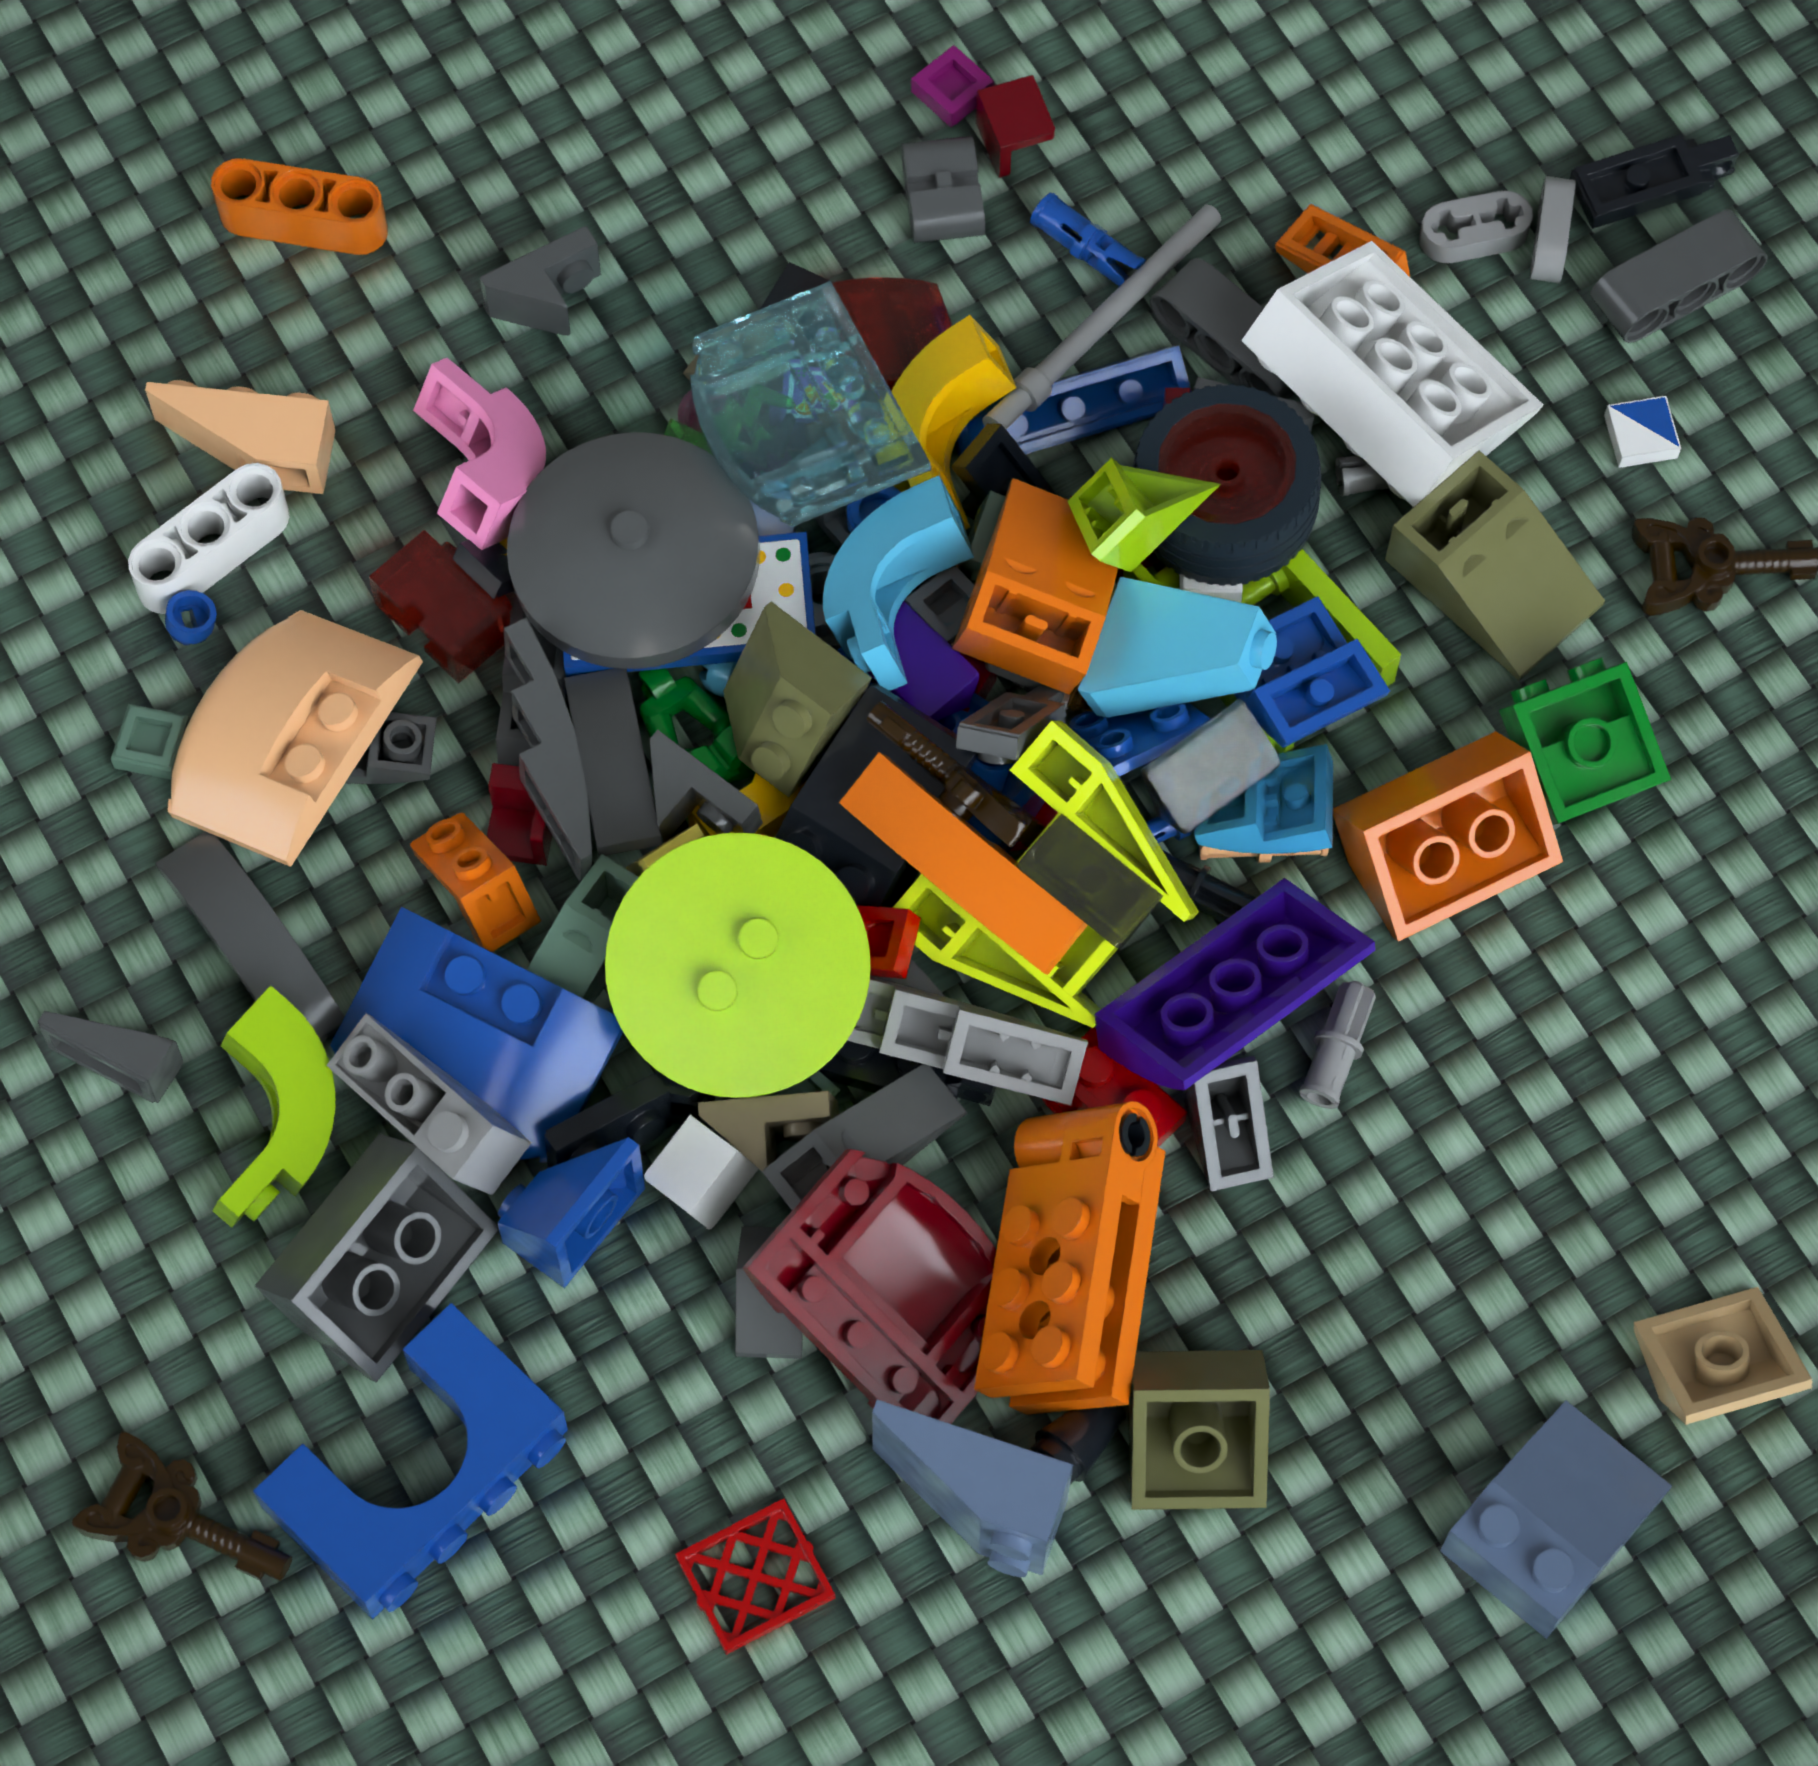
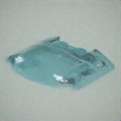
(801, 408)

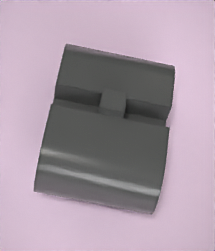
(943, 189)

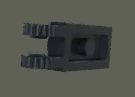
(634, 1112)

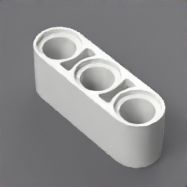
(217, 511)

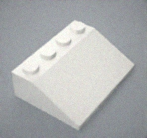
(1388, 370)

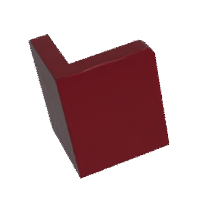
(1012, 119)
(514, 819)

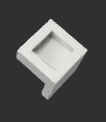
(700, 1172)

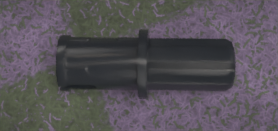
(1208, 892)

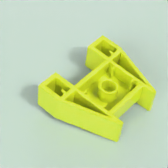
(1090, 793)

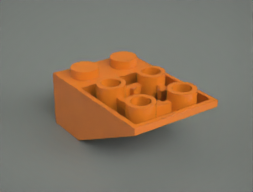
(1037, 593)

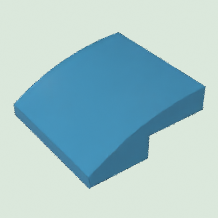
(1280, 812)

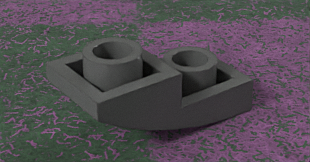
(398, 752)

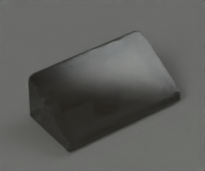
(1210, 768)
(1090, 881)

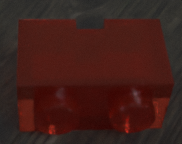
(433, 593)

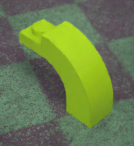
(292, 1067)

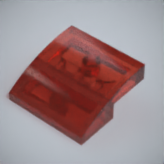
(894, 318)

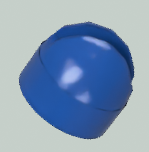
(202, 617)

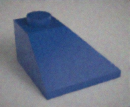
(571, 1208)

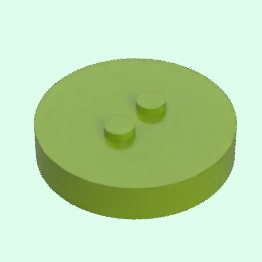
(737, 965)

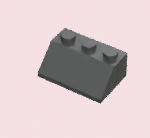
(378, 1256)

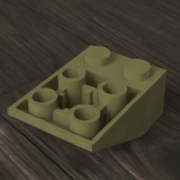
(1493, 565)

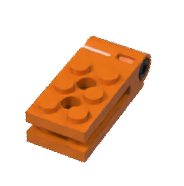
(1072, 1260)

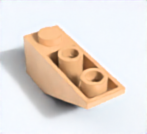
(249, 427)

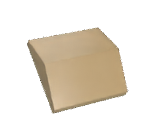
(1720, 1356)

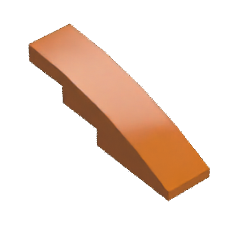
(962, 863)

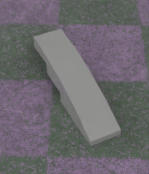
(970, 1041)

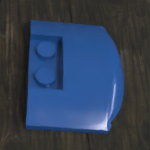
(487, 1025)

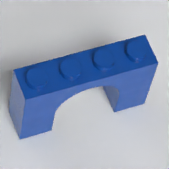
(382, 1549)

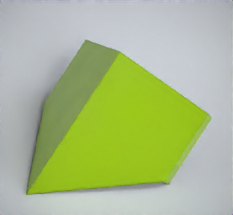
(1133, 510)

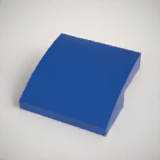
(1312, 676)

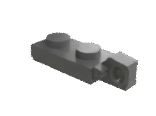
(1010, 724)

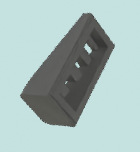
(122, 1055)

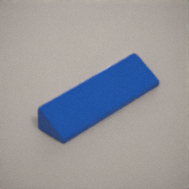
(1093, 401)

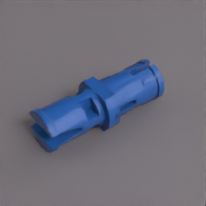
(1095, 248)

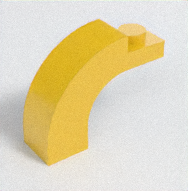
(946, 389)

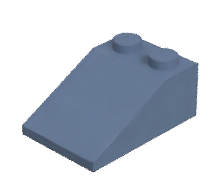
(985, 1489)
(1554, 1518)

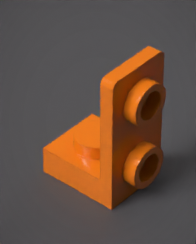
(479, 880)

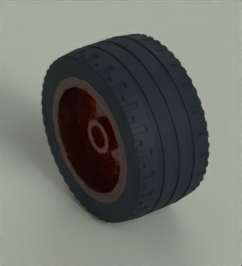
(1265, 475)

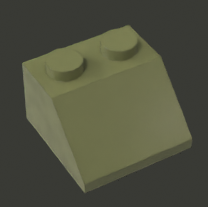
(789, 699)
(1198, 1430)

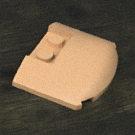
(285, 732)

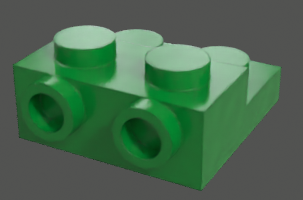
(1586, 739)

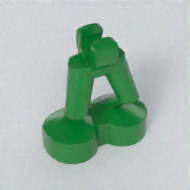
(668, 697)

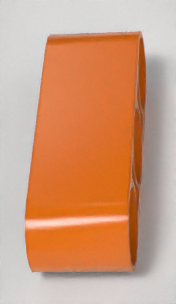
(279, 188)

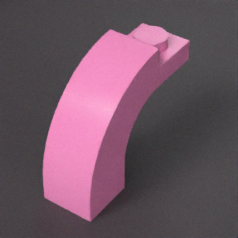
(496, 438)

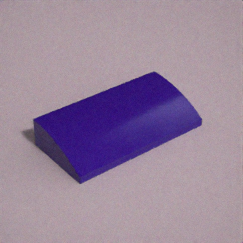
(1229, 987)

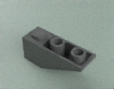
(885, 1126)

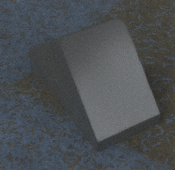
(532, 285)
(685, 782)

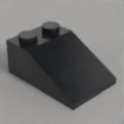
(837, 838)

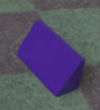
(936, 674)

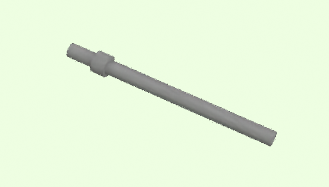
(1035, 383)

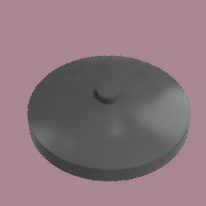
(633, 550)

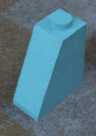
(1174, 649)

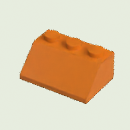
(1449, 834)

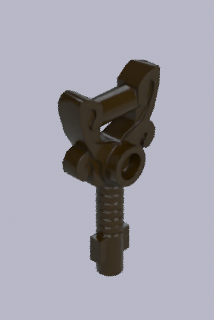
(1711, 563)
(964, 790)
(171, 1515)

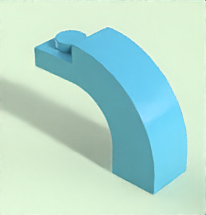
(882, 564)

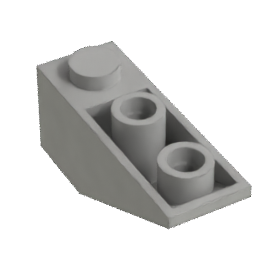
(429, 1106)

